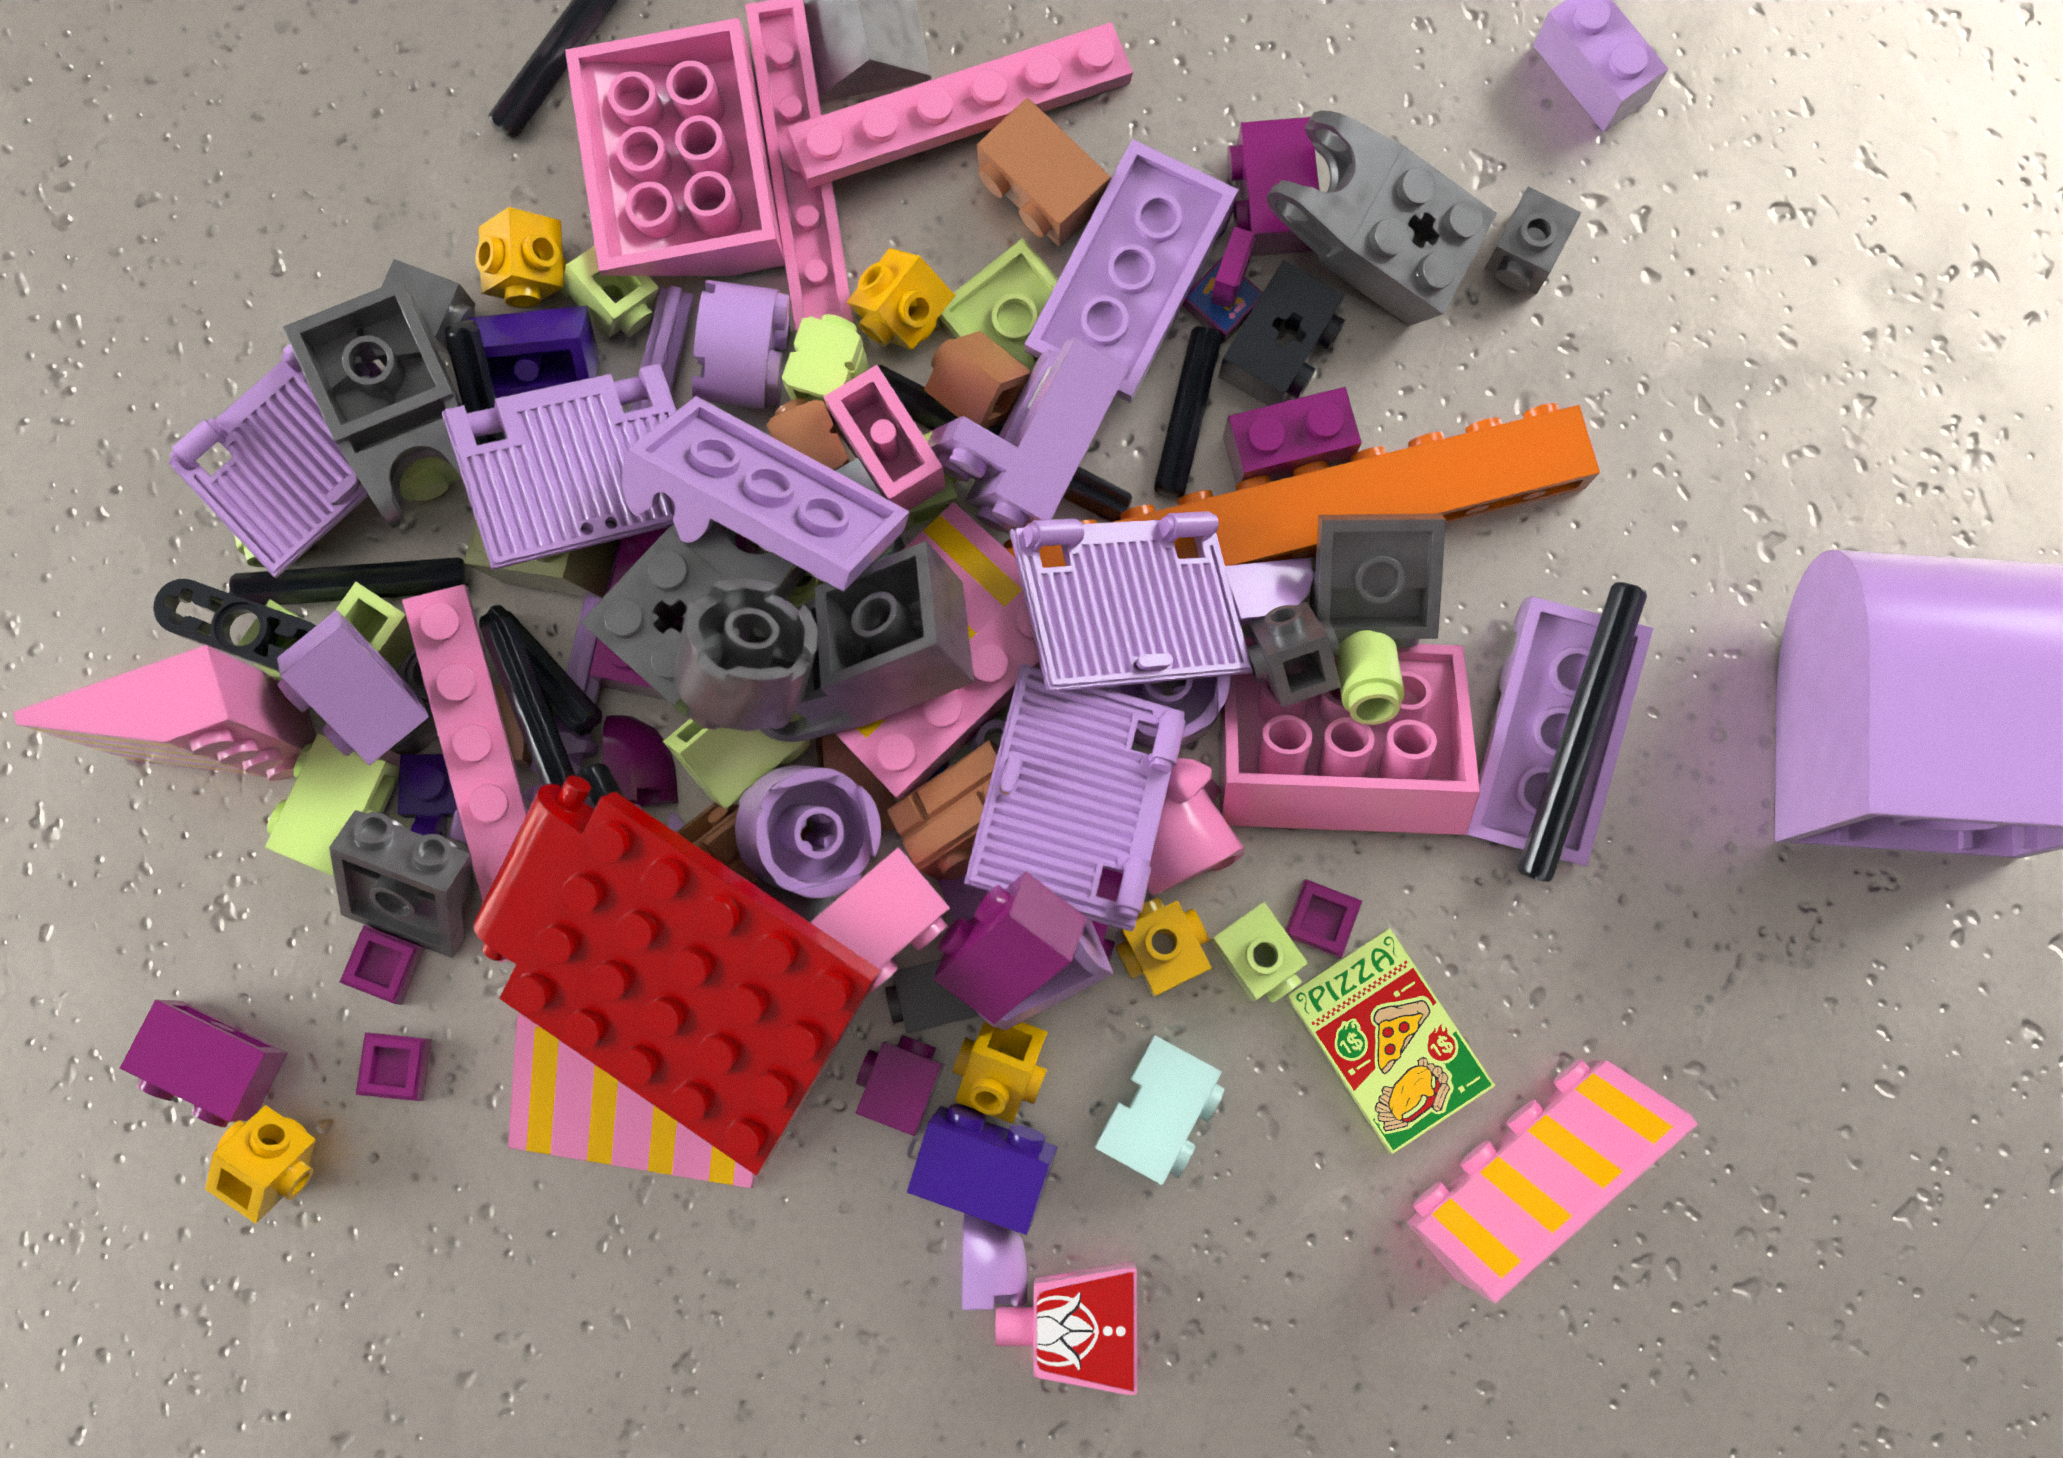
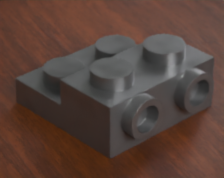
(1380, 575)
(402, 881)

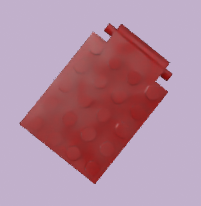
(668, 968)

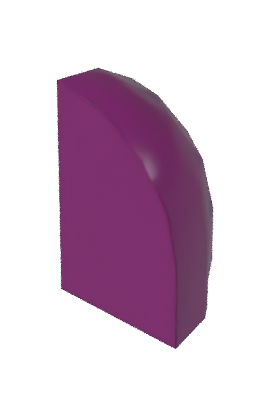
(639, 761)

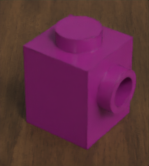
(899, 1084)

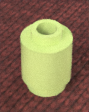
(1370, 677)

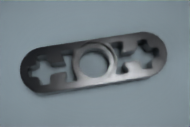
(226, 609)

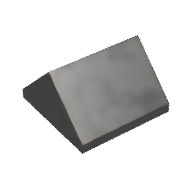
(865, 46)

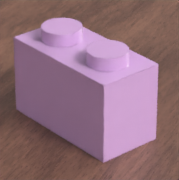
(1600, 58)
(350, 688)

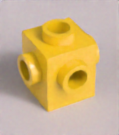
(520, 257)
(899, 299)
(1164, 970)
(1000, 1069)
(260, 1163)

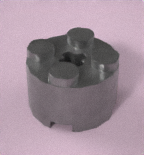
(744, 656)

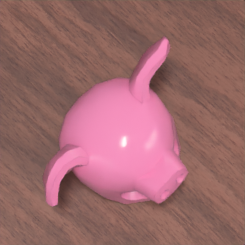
(1191, 830)

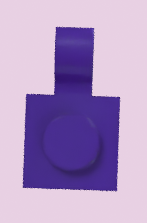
(425, 793)

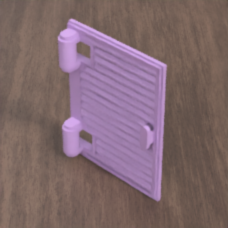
(558, 465)
(283, 467)
(1130, 602)
(1076, 796)

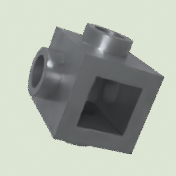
(1294, 653)

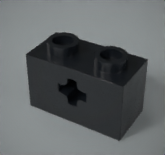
(1289, 304)

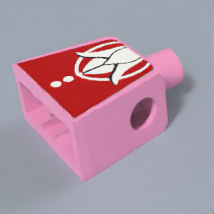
(1079, 1327)

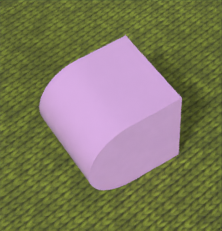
(1922, 706)

